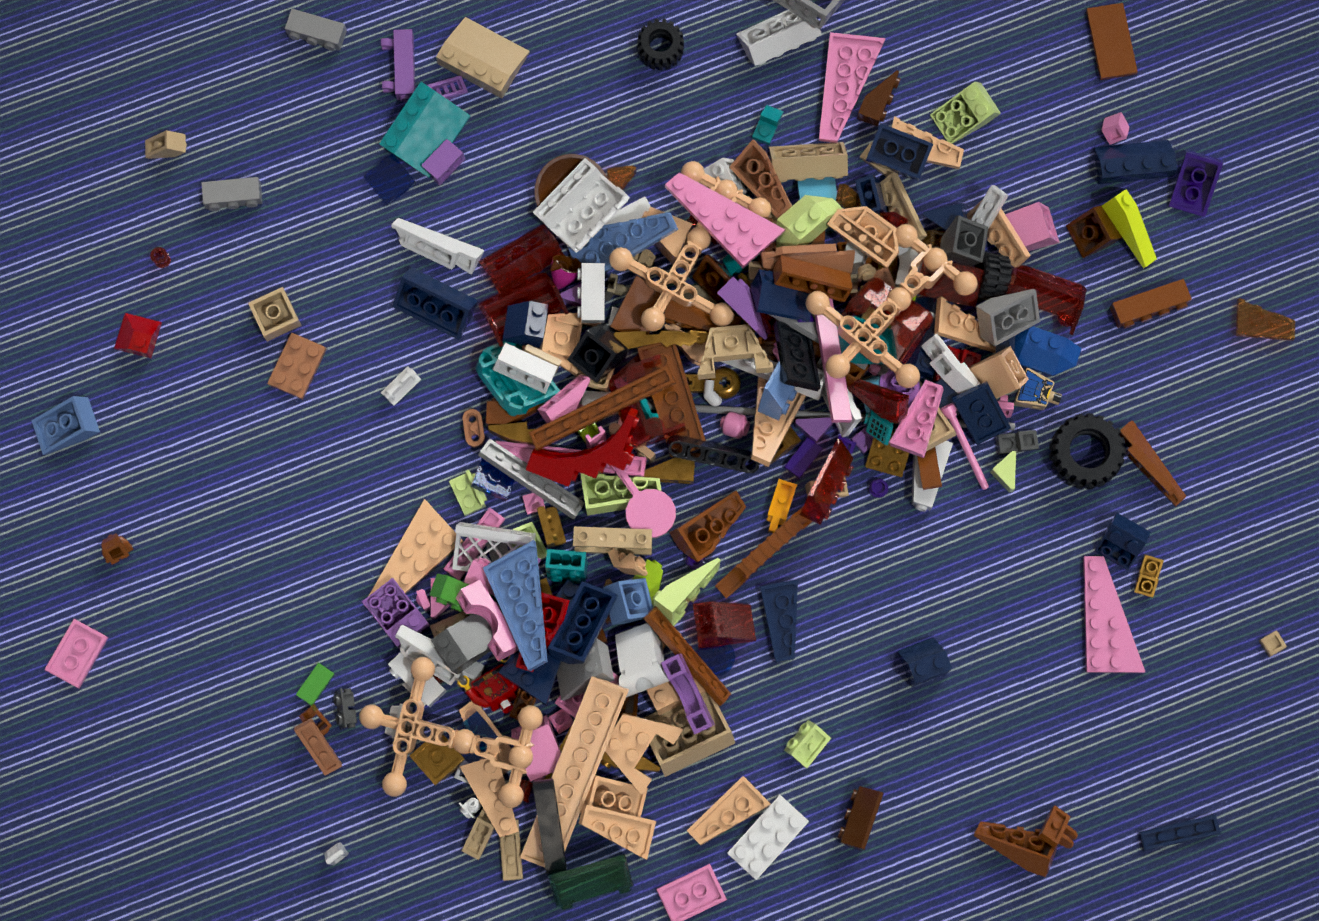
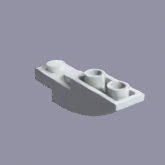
(948, 367)

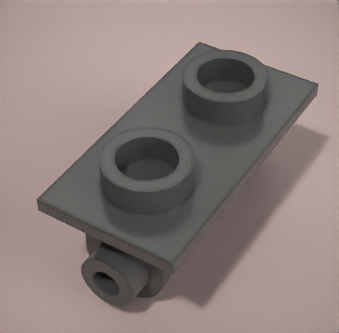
(343, 701)

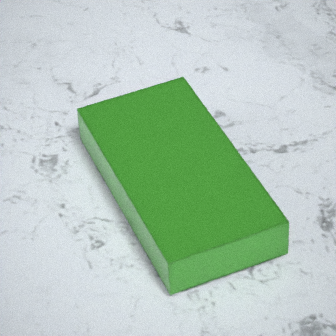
(315, 684)

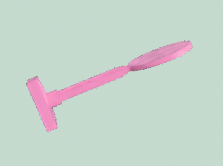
(647, 507)

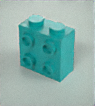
(566, 566)

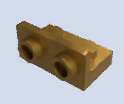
(551, 526)

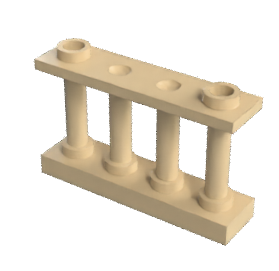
(603, 540)

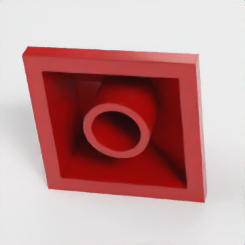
(138, 335)

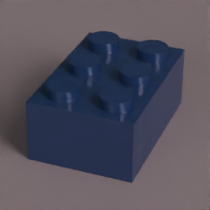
(899, 152)

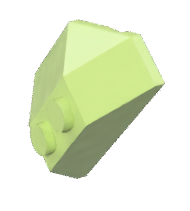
(806, 220)

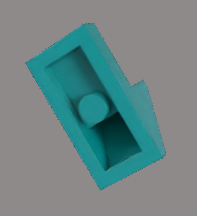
(767, 124)

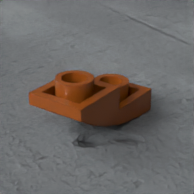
(929, 470)

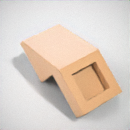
(628, 563)

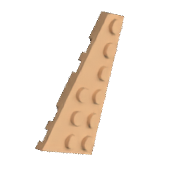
(769, 432)

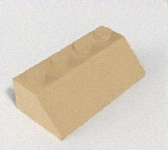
(809, 161)

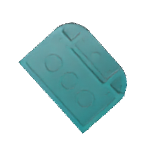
(510, 394)

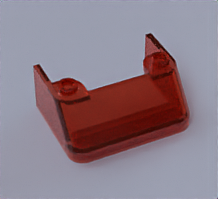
(536, 289)
(1053, 293)
(913, 320)
(647, 430)

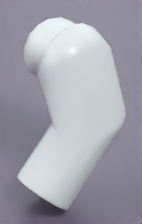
(710, 395)

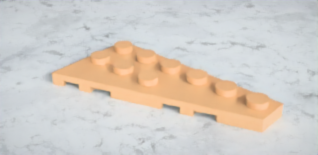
(420, 549)

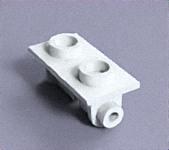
(400, 385)
(470, 807)

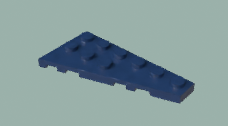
(541, 680)

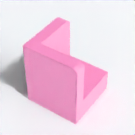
(1115, 128)

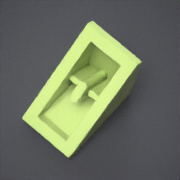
(1005, 471)

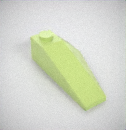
(676, 596)

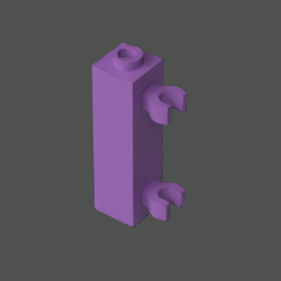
(403, 63)

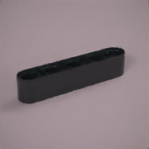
(705, 448)
(549, 826)

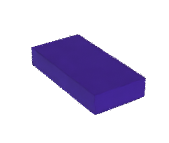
(803, 458)

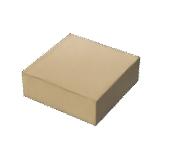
(1272, 643)

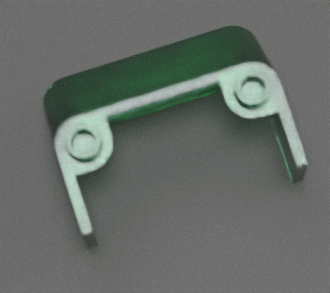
(591, 881)

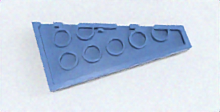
(633, 234)
(518, 593)

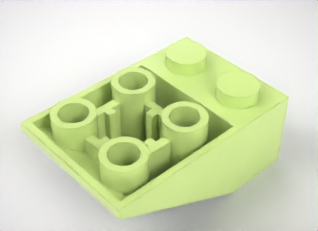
(965, 113)

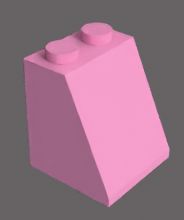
(1034, 226)
(545, 750)

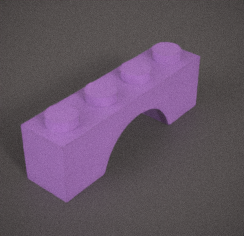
(685, 686)

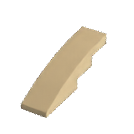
(479, 835)

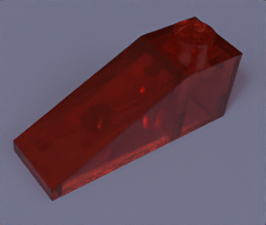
(883, 401)

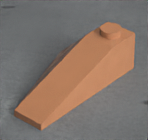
(760, 177)

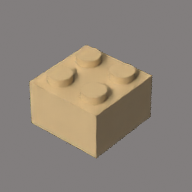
(274, 314)

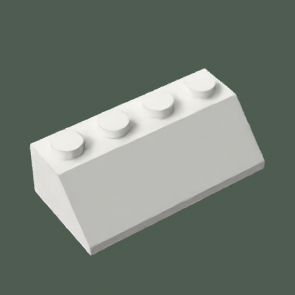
(776, 36)

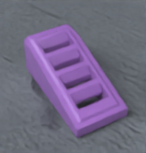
(443, 84)

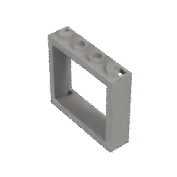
(810, 11)

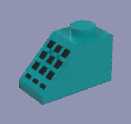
(878, 427)

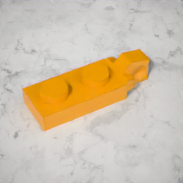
(780, 504)

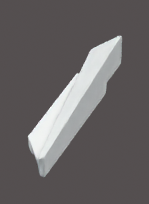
(437, 246)
(417, 645)

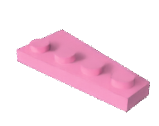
(916, 427)

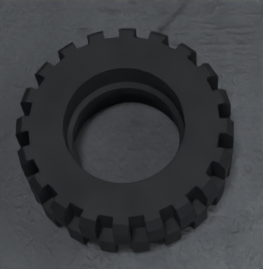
(1104, 433)

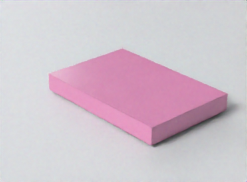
(76, 653)
(691, 894)

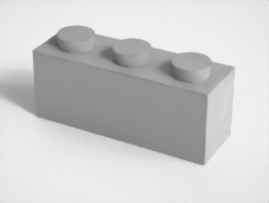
(315, 30)
(232, 193)

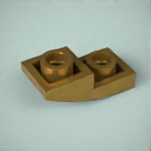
(1148, 575)

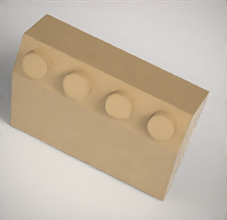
(482, 57)
(690, 747)

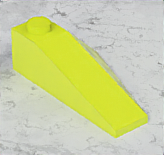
(1128, 221)

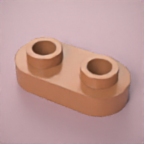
(473, 429)

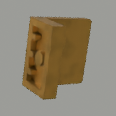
(886, 458)

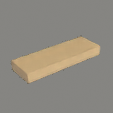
(510, 856)

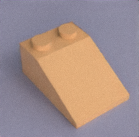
(666, 698)
(615, 796)

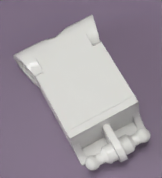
(640, 659)

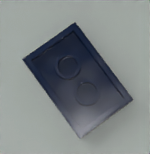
(981, 413)

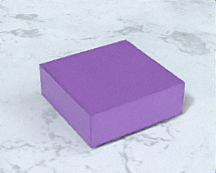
(863, 440)

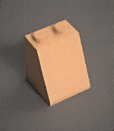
(674, 243)
(1001, 372)

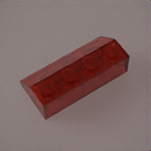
(521, 258)
(828, 483)

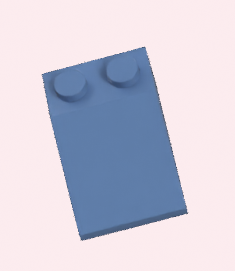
(65, 425)

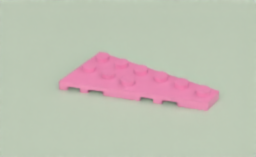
(847, 69)
(730, 224)
(1107, 632)

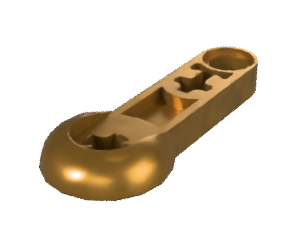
(720, 374)

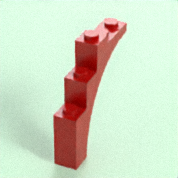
(565, 466)

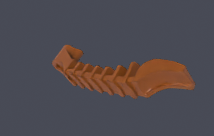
(761, 554)

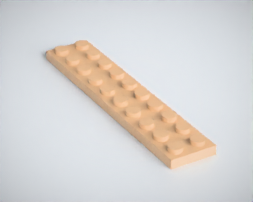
(580, 759)

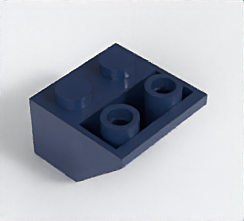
(1122, 541)

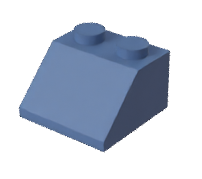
(776, 395)
(632, 601)

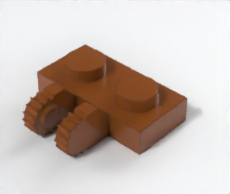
(1056, 830)

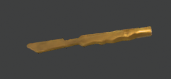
(667, 338)

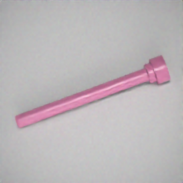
(950, 413)

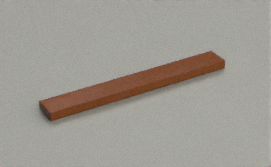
(602, 407)

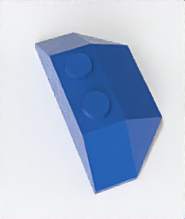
(1045, 351)

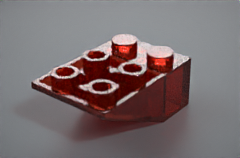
(723, 623)

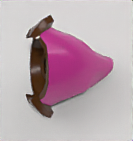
(564, 270)

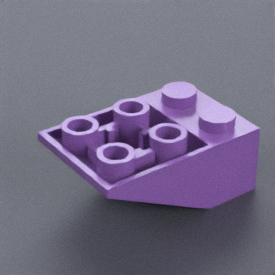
(394, 608)

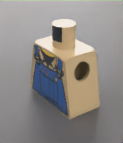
(1036, 392)

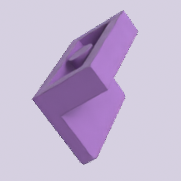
(443, 161)

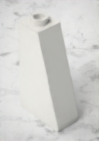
(925, 498)

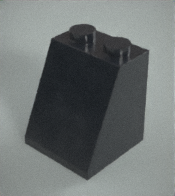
(598, 352)

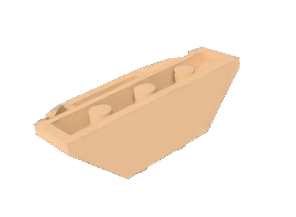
(867, 233)

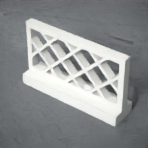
(490, 534)

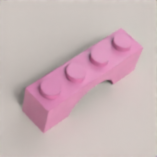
(476, 600)

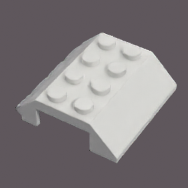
(581, 205)

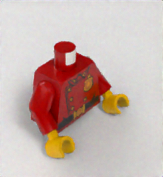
(491, 690)

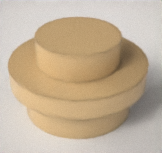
(866, 272)

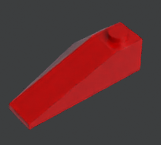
(554, 614)

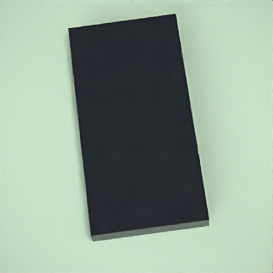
(796, 357)

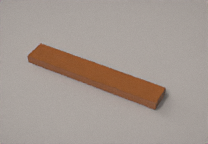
(696, 665)

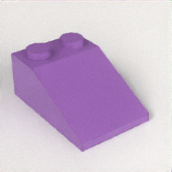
(739, 297)

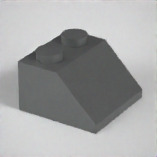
(965, 241)

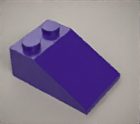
(1196, 183)

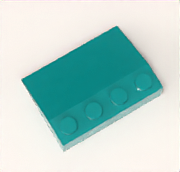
(423, 127)

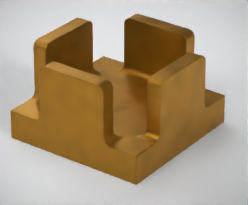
(436, 760)

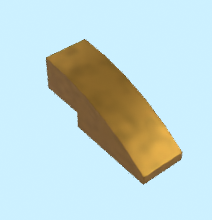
(512, 432)

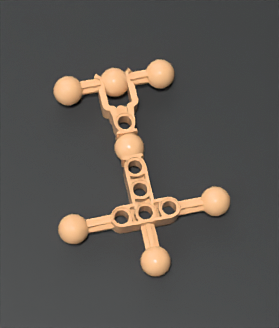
(697, 240)
(897, 300)
(461, 740)

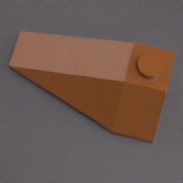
(705, 530)
(1019, 846)

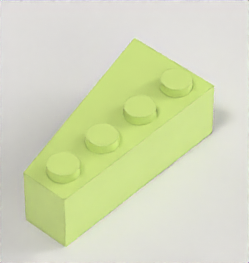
(609, 492)

